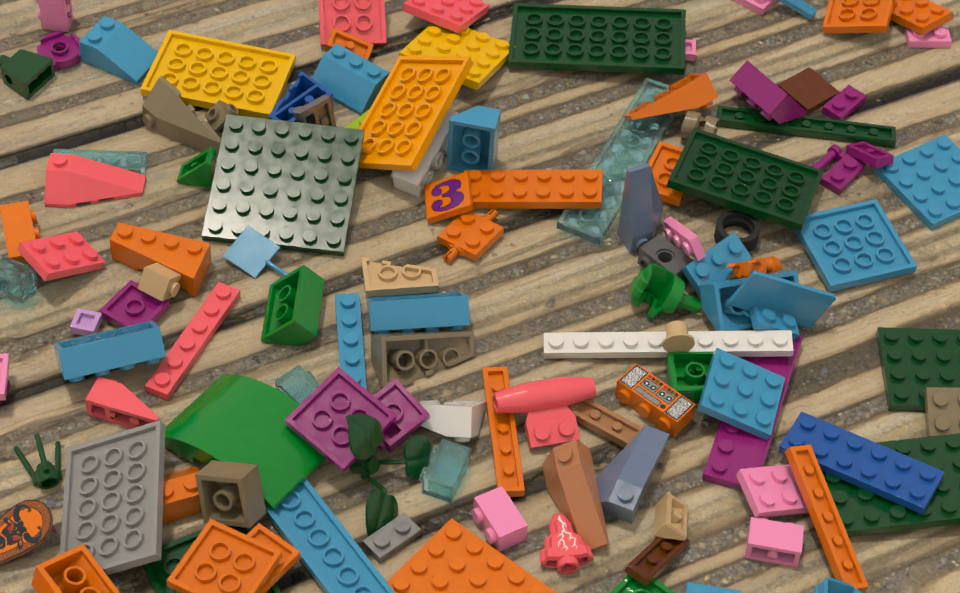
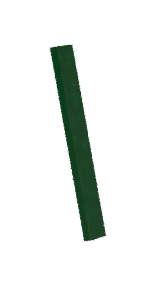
(808, 127)

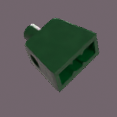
(26, 72)

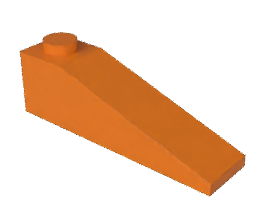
(686, 94)

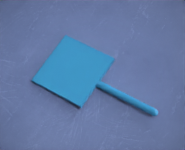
(253, 252)

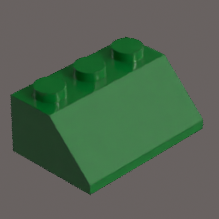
(293, 308)

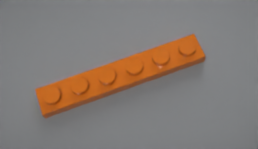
(503, 435)
(825, 516)

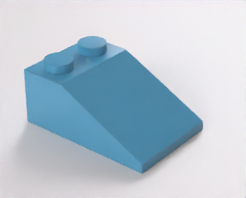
(117, 50)

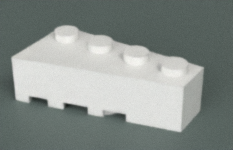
(414, 182)

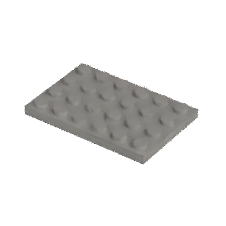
(116, 498)

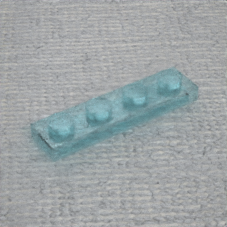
(128, 160)

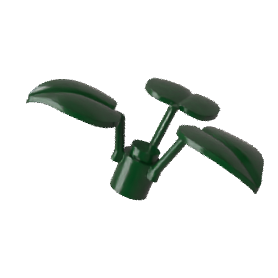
(364, 436)

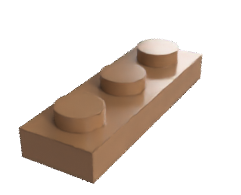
(605, 422)

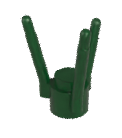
(46, 474)

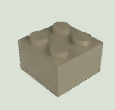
(231, 493)

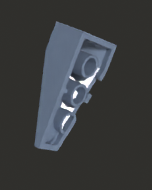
(640, 208)

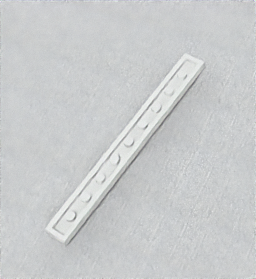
(649, 344)

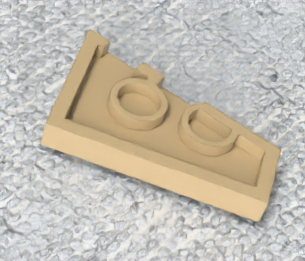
(392, 280)

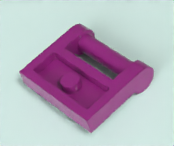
(842, 173)

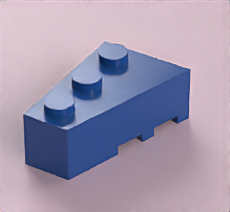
(299, 94)

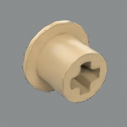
(677, 337)

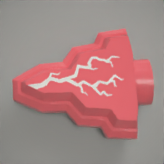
(563, 547)

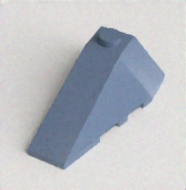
(629, 474)

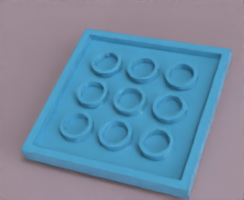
(927, 181)
(854, 245)

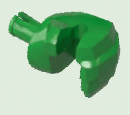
(661, 291)

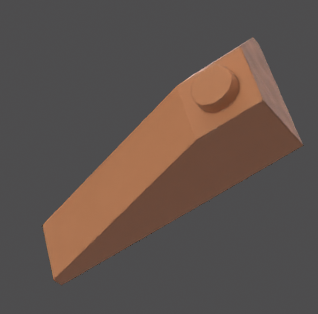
(575, 491)

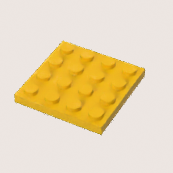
(485, 51)

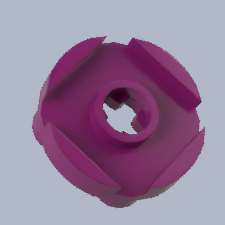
(68, 44)

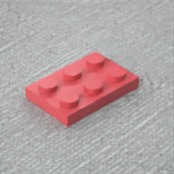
(61, 256)

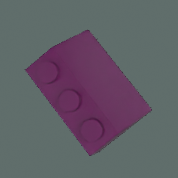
(765, 94)

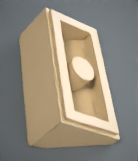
(671, 518)

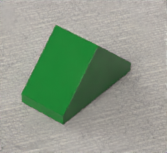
(199, 170)

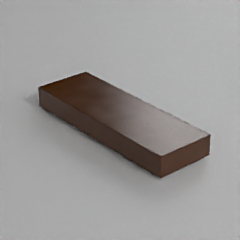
(655, 559)

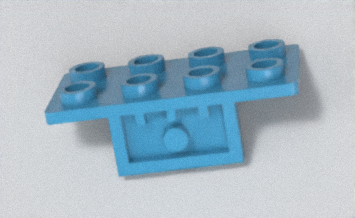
(780, 303)

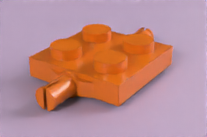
(470, 235)

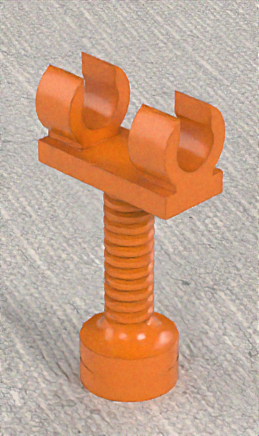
(763, 265)

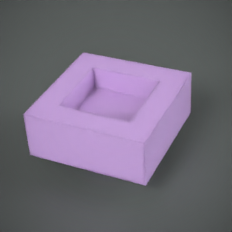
(85, 322)

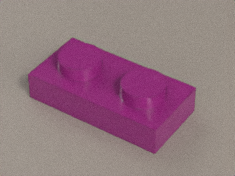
(844, 103)
(869, 154)

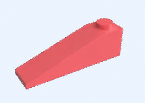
(80, 179)

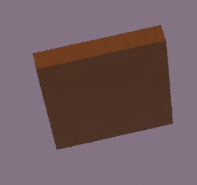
(809, 90)

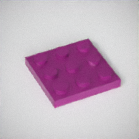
(323, 416)

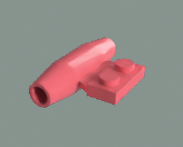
(547, 409)

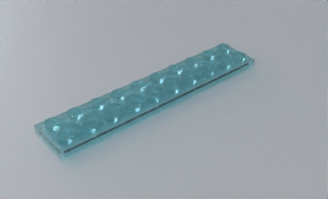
(627, 147)

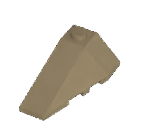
(173, 119)
(418, 354)

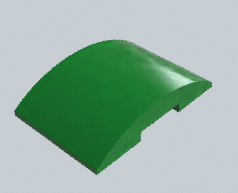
(245, 424)

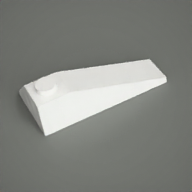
(455, 418)

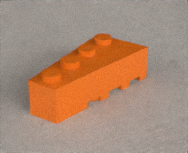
(142, 247)

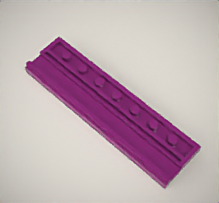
(738, 449)

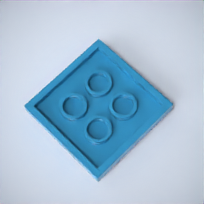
(741, 394)

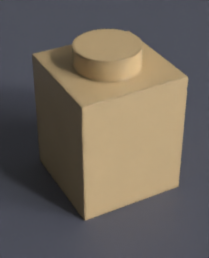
(159, 281)

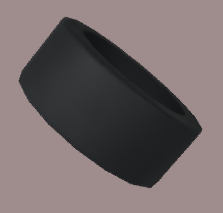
(738, 219)

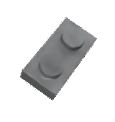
(391, 538)

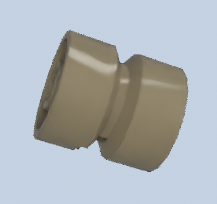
(695, 120)

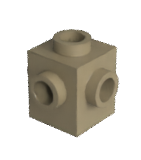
(217, 115)

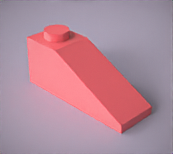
(117, 404)

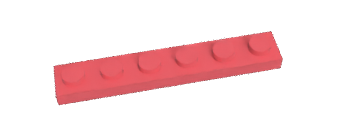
(192, 341)

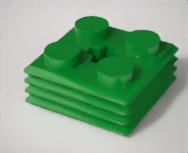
(688, 372)

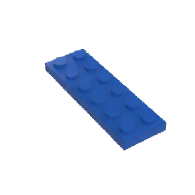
(866, 463)

